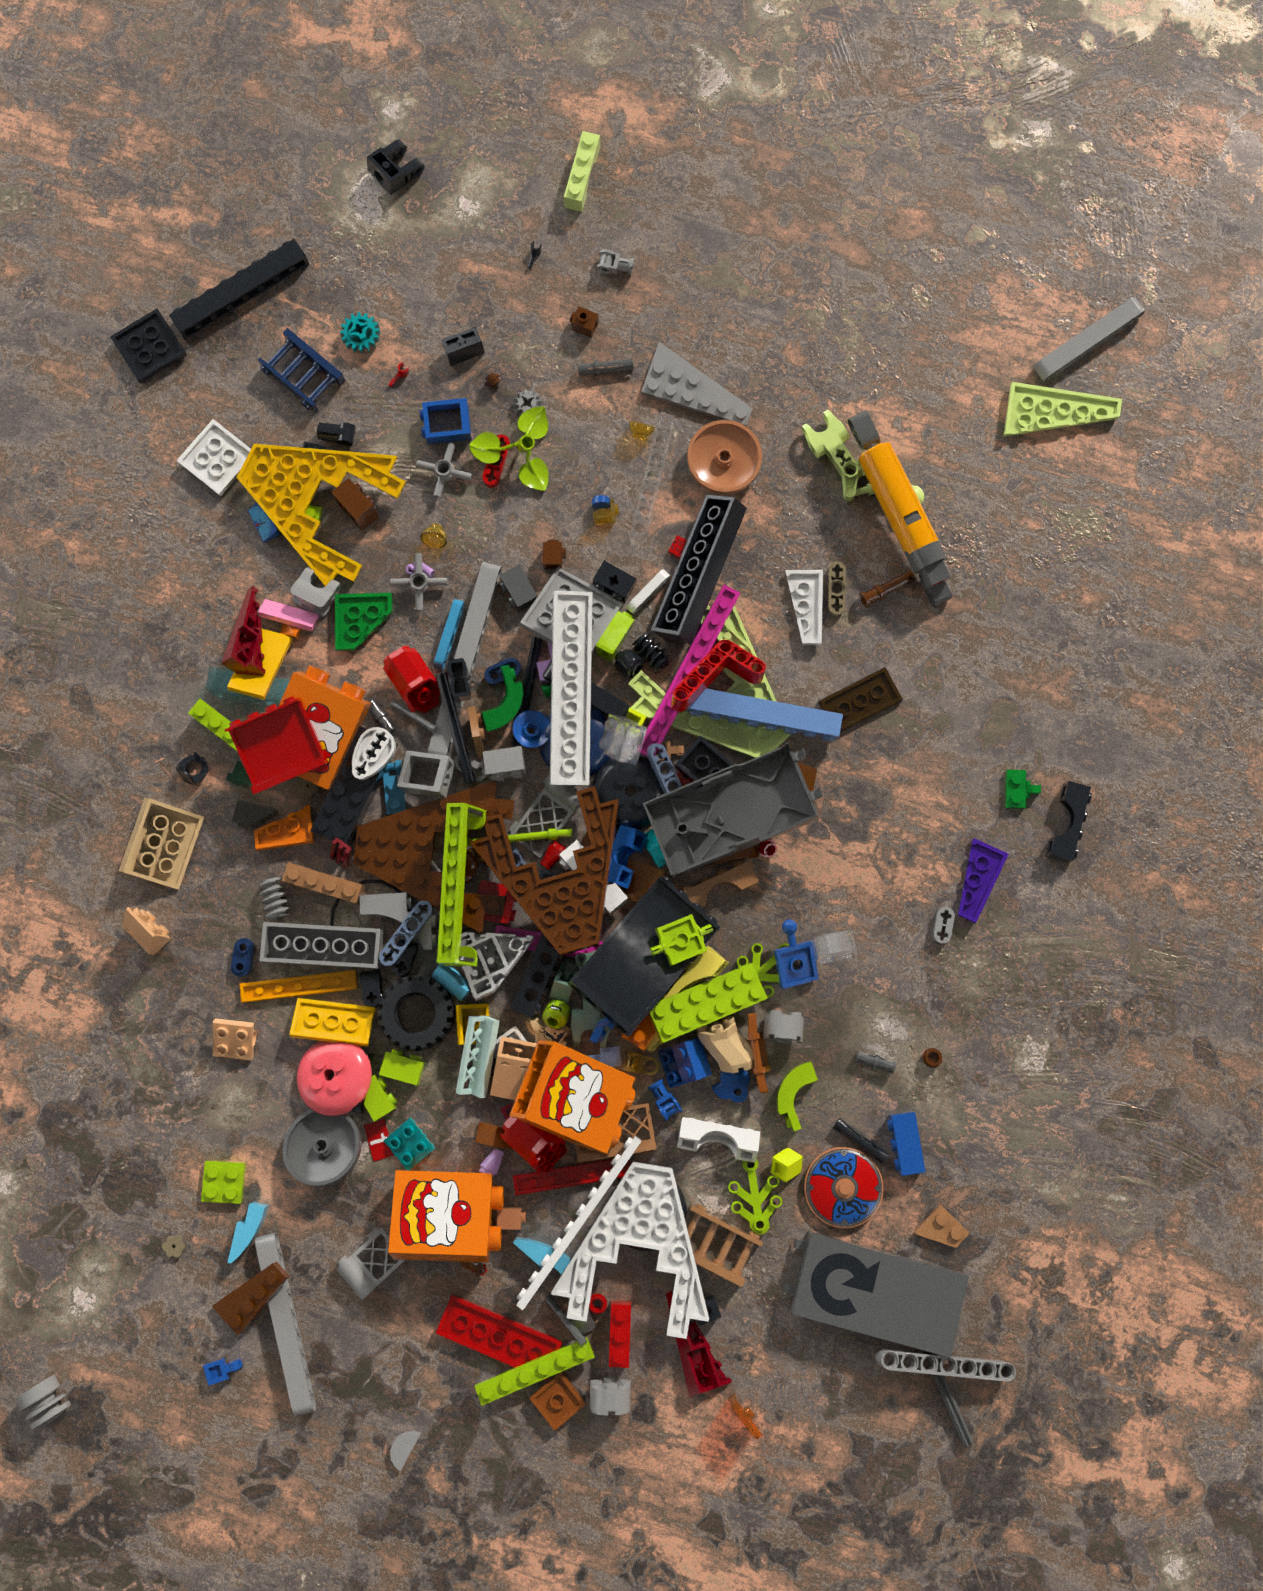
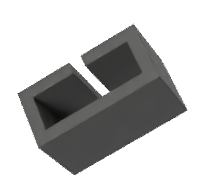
(518, 587)

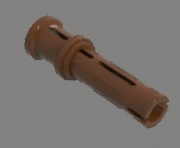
(879, 591)

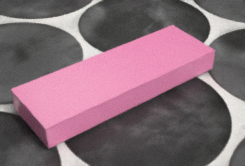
(288, 615)

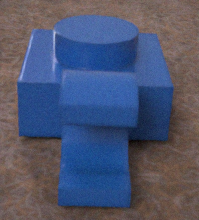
(219, 1370)

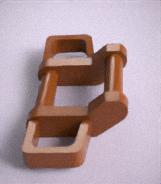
(759, 1053)

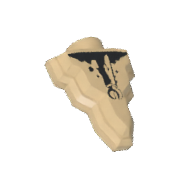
(543, 1032)

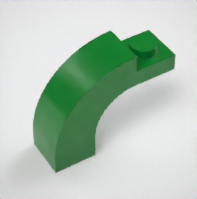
(508, 708)

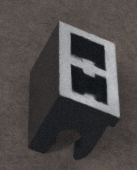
(463, 346)

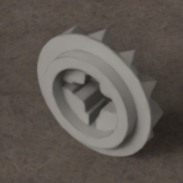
(518, 403)

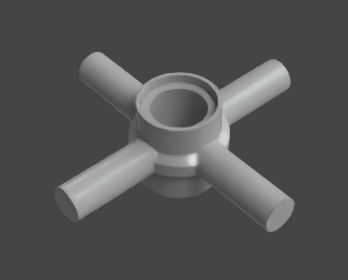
(444, 477)
(410, 581)

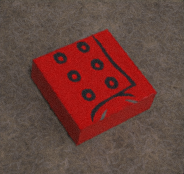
(677, 547)

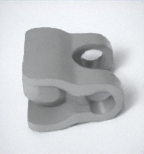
(313, 598)

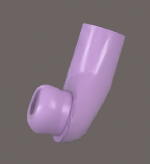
(410, 569)

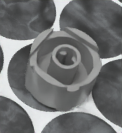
(783, 1027)
(610, 1396)

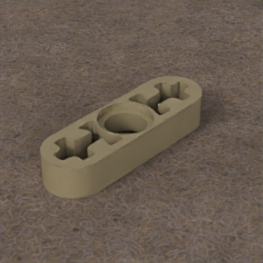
(841, 602)

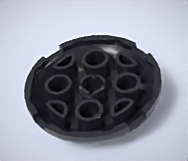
(611, 784)

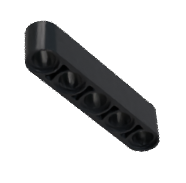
(600, 699)

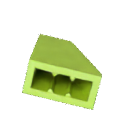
(614, 636)

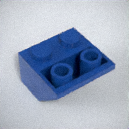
(684, 1062)

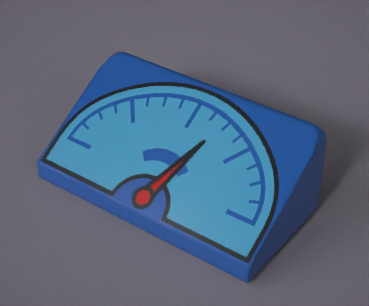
(263, 524)

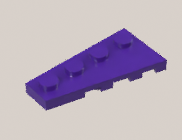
(981, 874)

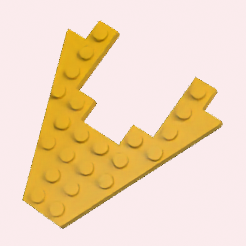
(287, 480)

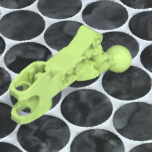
(831, 443)

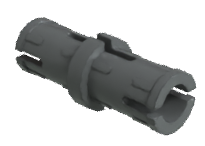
(381, 716)
(875, 1062)

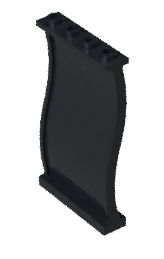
(622, 974)

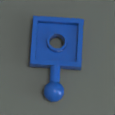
(787, 955)

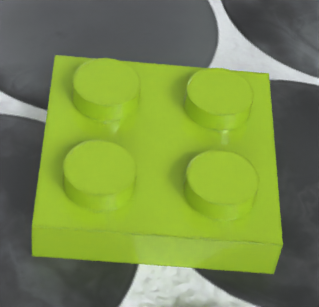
(223, 1182)

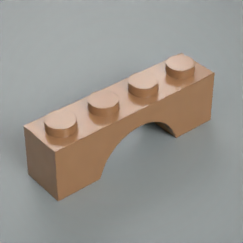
(740, 876)
(323, 883)

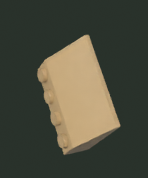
(161, 843)

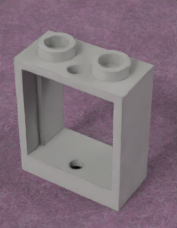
(442, 779)

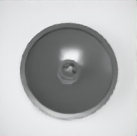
(321, 1148)

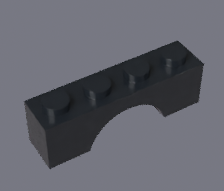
(1075, 799)

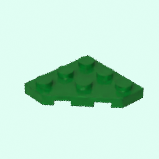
(359, 617)

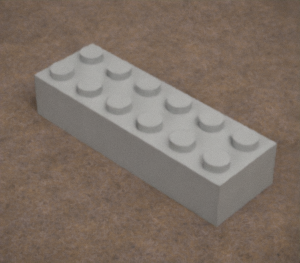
(321, 945)

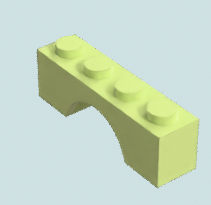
(579, 177)

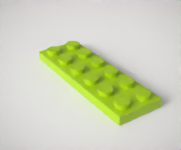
(707, 1003)

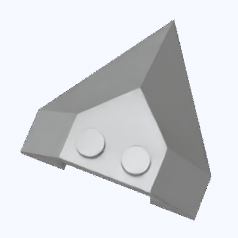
(495, 959)

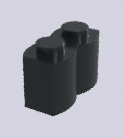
(459, 682)

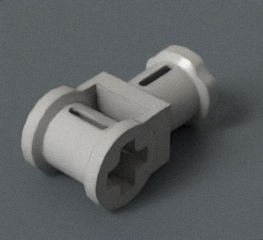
(613, 263)

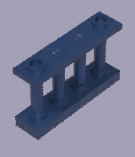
(305, 352)

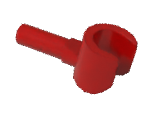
(400, 373)

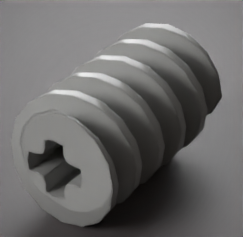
(273, 898)

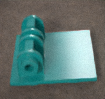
(409, 1144)

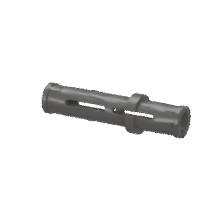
(583, 368)

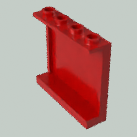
(277, 744)

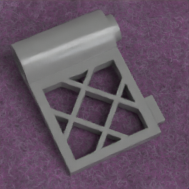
(357, 1274)

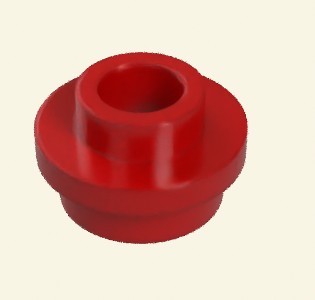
(767, 848)
(597, 1310)

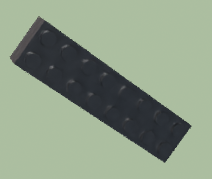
(699, 569)

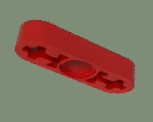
(497, 475)

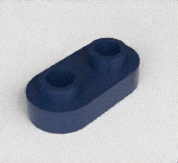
(495, 669)
(245, 957)

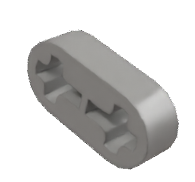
(477, 766)
(938, 924)

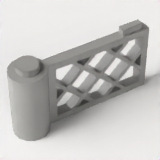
(561, 794)

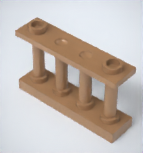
(717, 1265)

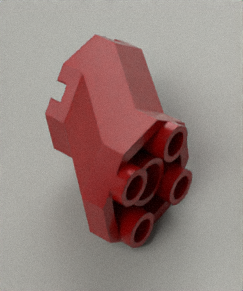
(412, 679)
(533, 1144)

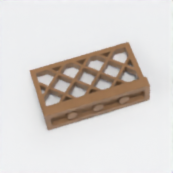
(645, 1146)

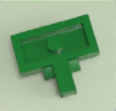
(1018, 789)

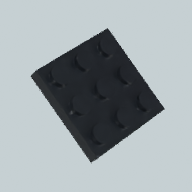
(148, 345)

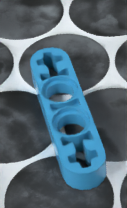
(448, 634)

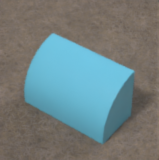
(452, 981)

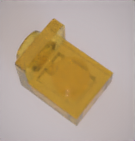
(605, 516)

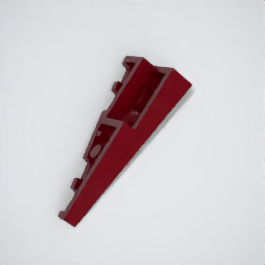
(244, 647)
(699, 1366)

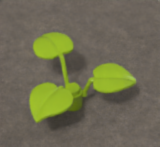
(535, 425)

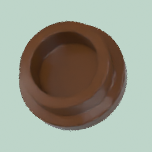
(492, 380)
(932, 1057)

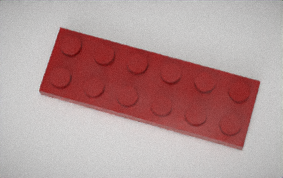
(493, 1333)

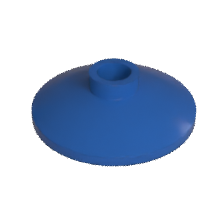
(528, 720)

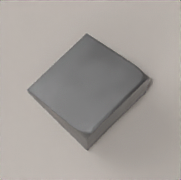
(584, 1326)

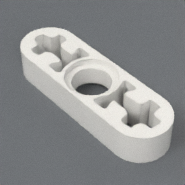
(648, 591)

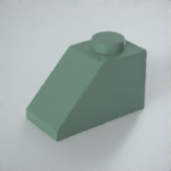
(566, 972)

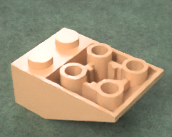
(145, 930)
(511, 1067)

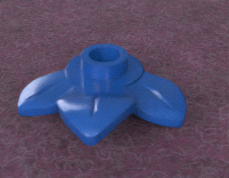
(730, 1083)

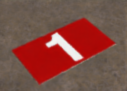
(376, 1133)

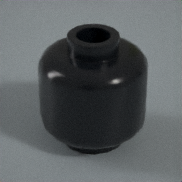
(628, 663)

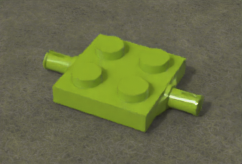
(681, 940)

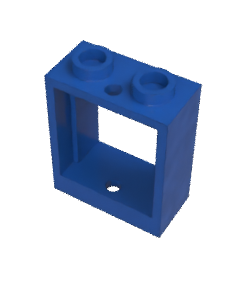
(446, 436)

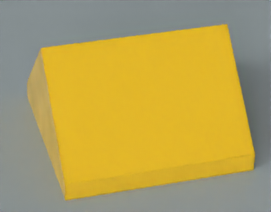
(462, 1016)

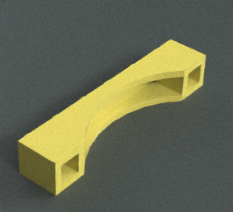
(706, 966)

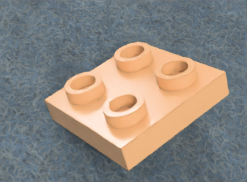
(233, 1039)

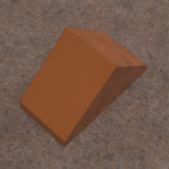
(490, 1135)

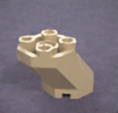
(727, 1045)

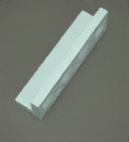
(481, 1055)

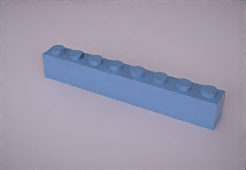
(767, 713)

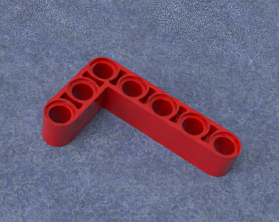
(722, 655)

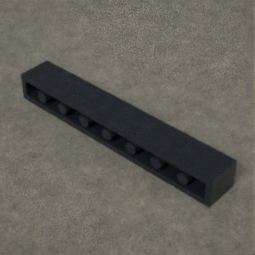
(239, 289)

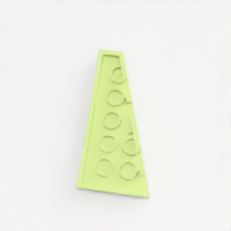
(1046, 408)

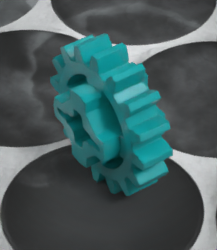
(360, 324)

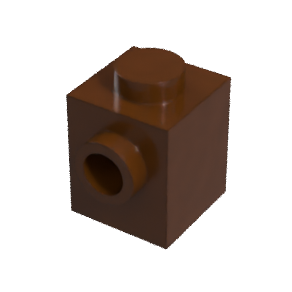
(584, 321)
(553, 554)

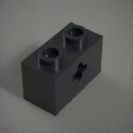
(609, 573)

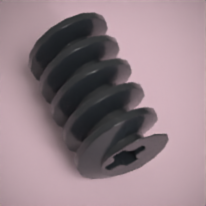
(651, 652)

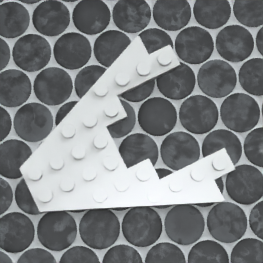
(642, 1214)

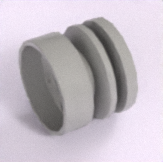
(43, 1402)

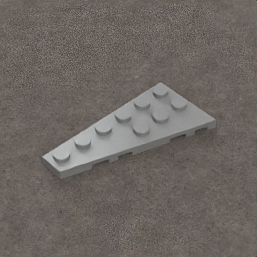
(685, 386)

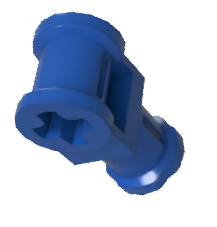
(665, 1101)

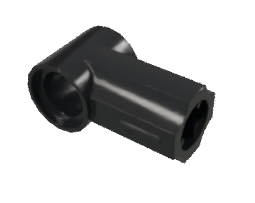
(341, 433)

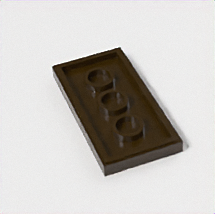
(863, 698)

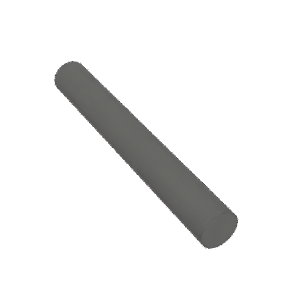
(414, 717)
(567, 1322)

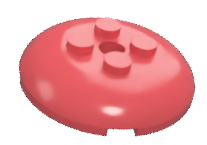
(350, 1079)

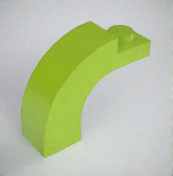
(787, 1089)

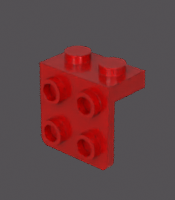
(498, 889)

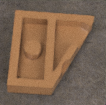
(477, 732)
(942, 1228)

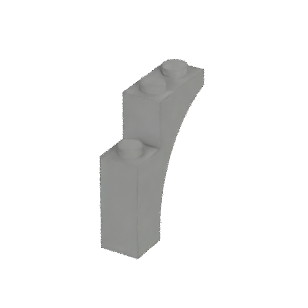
(397, 907)

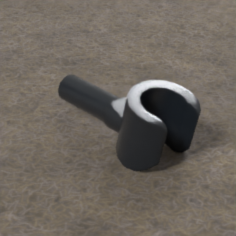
(534, 252)

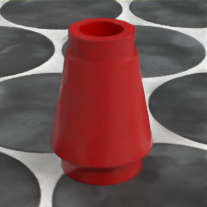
(552, 854)

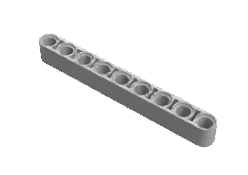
(287, 1331)

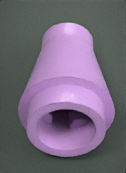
(492, 1162)

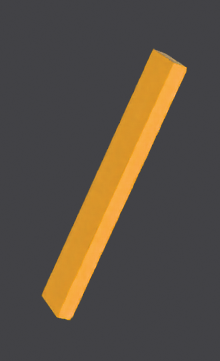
(298, 986)

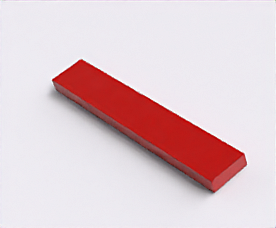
(564, 1177)

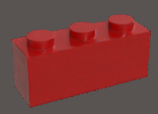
(620, 1334)

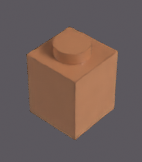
(511, 1218)

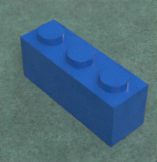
(906, 1143)

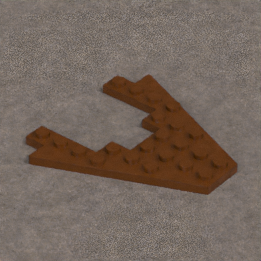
(402, 850)
(566, 905)

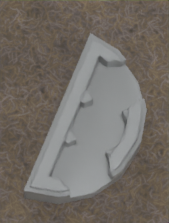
(402, 1448)

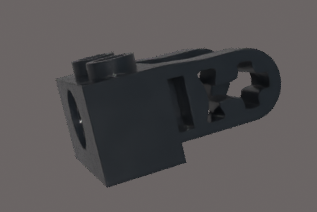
(389, 175)

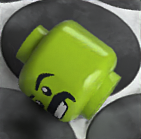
(556, 1014)

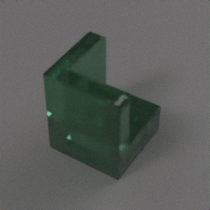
(239, 775)

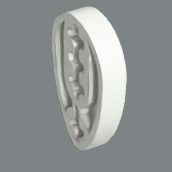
(382, 757)

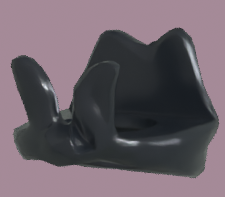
(186, 777)

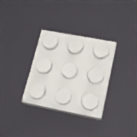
(215, 457)

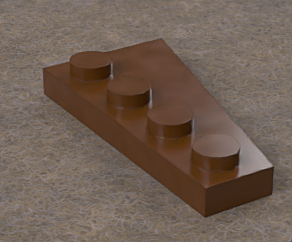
(247, 1301)

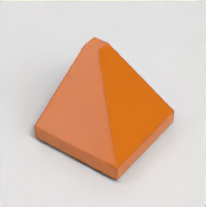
(290, 631)

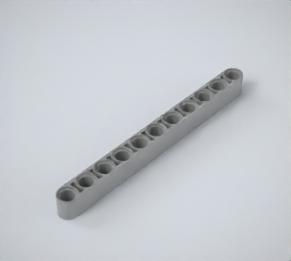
(468, 647)

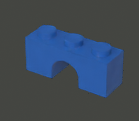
(626, 843)

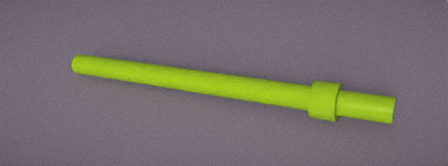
(551, 834)

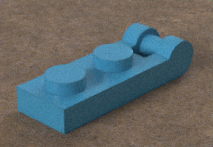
(393, 795)

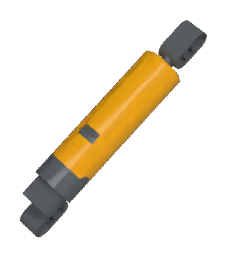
(902, 509)

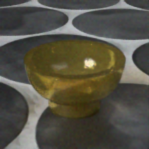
(640, 430)
(434, 536)

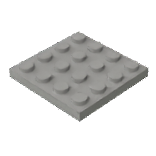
(540, 614)

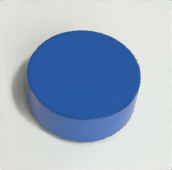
(600, 502)

